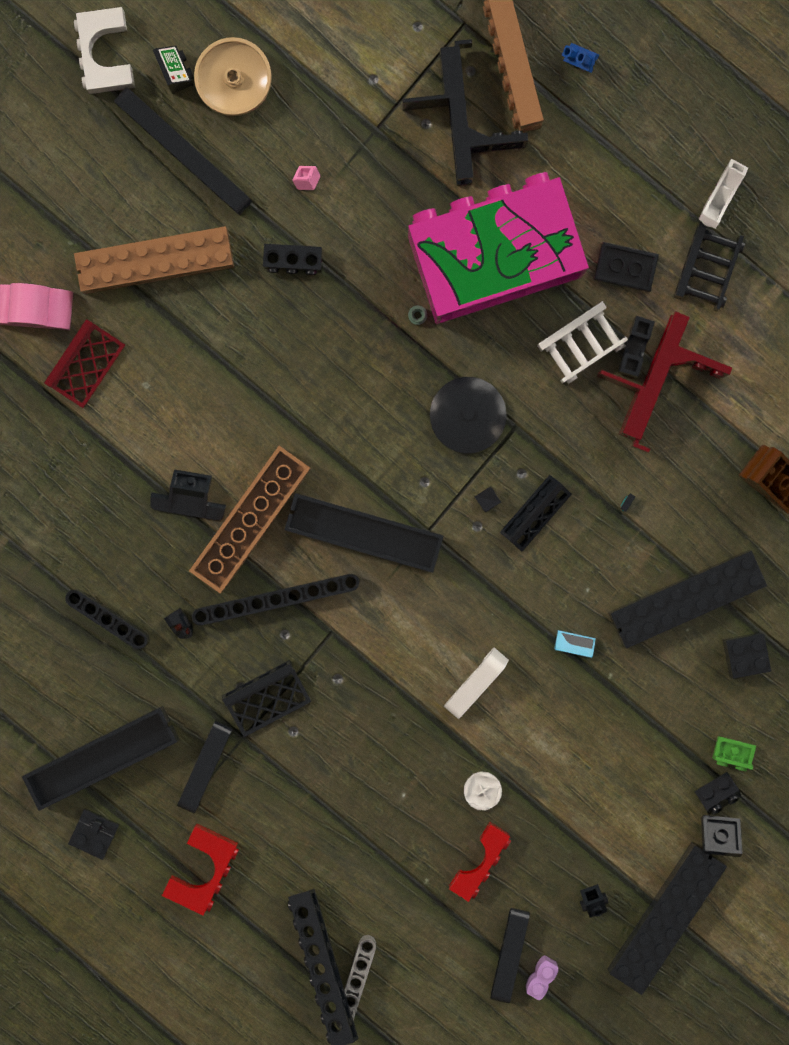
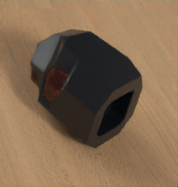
(180, 624)

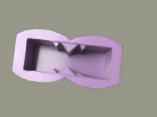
(545, 973)

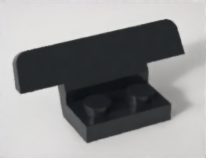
(188, 497)

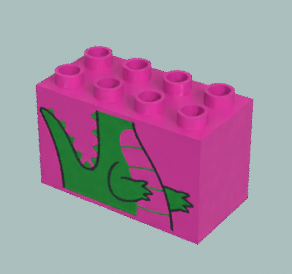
(496, 248)

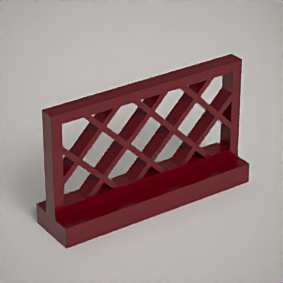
(69, 355)

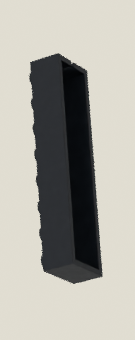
(364, 532)
(687, 599)
(100, 758)
(666, 918)

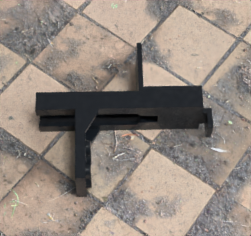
(464, 139)

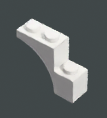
(723, 193)

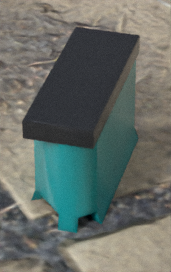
(627, 502)

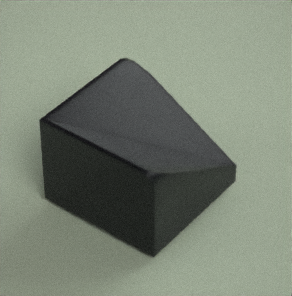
(487, 499)

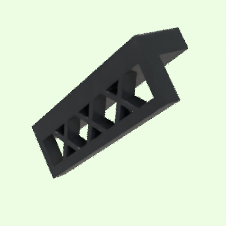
(533, 511)

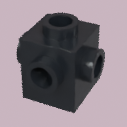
(593, 901)

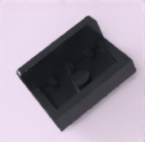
(718, 794)

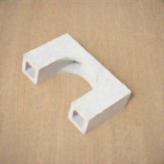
(91, 27)

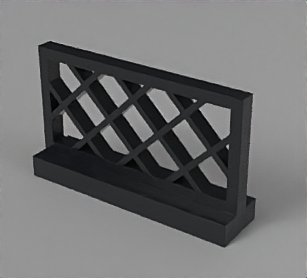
(255, 686)

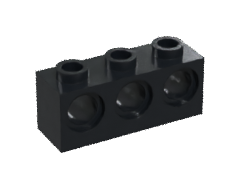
(285, 252)

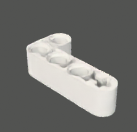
(477, 683)

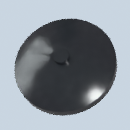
(468, 415)

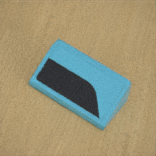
(574, 644)

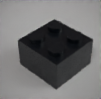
(746, 655)

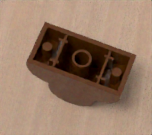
(769, 475)

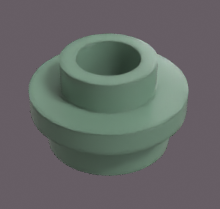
(413, 310)

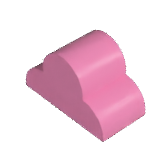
(35, 306)

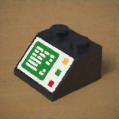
(173, 68)

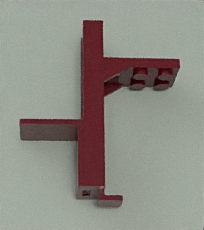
(666, 355)

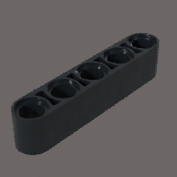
(98, 616)
(204, 767)
(510, 955)

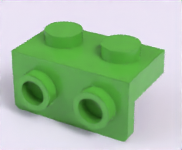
(734, 752)

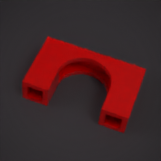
(199, 896)

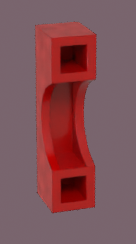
(467, 882)

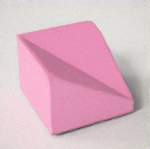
(306, 177)

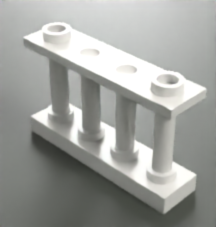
(581, 324)

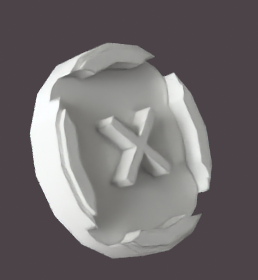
(482, 790)

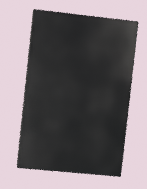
(626, 267)

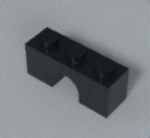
(635, 347)

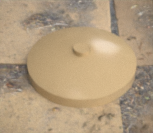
(232, 76)

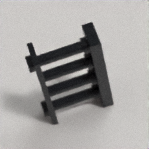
(690, 270)

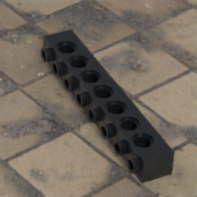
(331, 975)

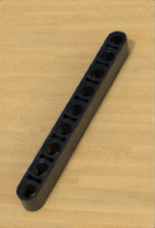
(183, 151)
(230, 613)

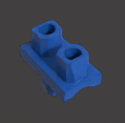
(580, 57)

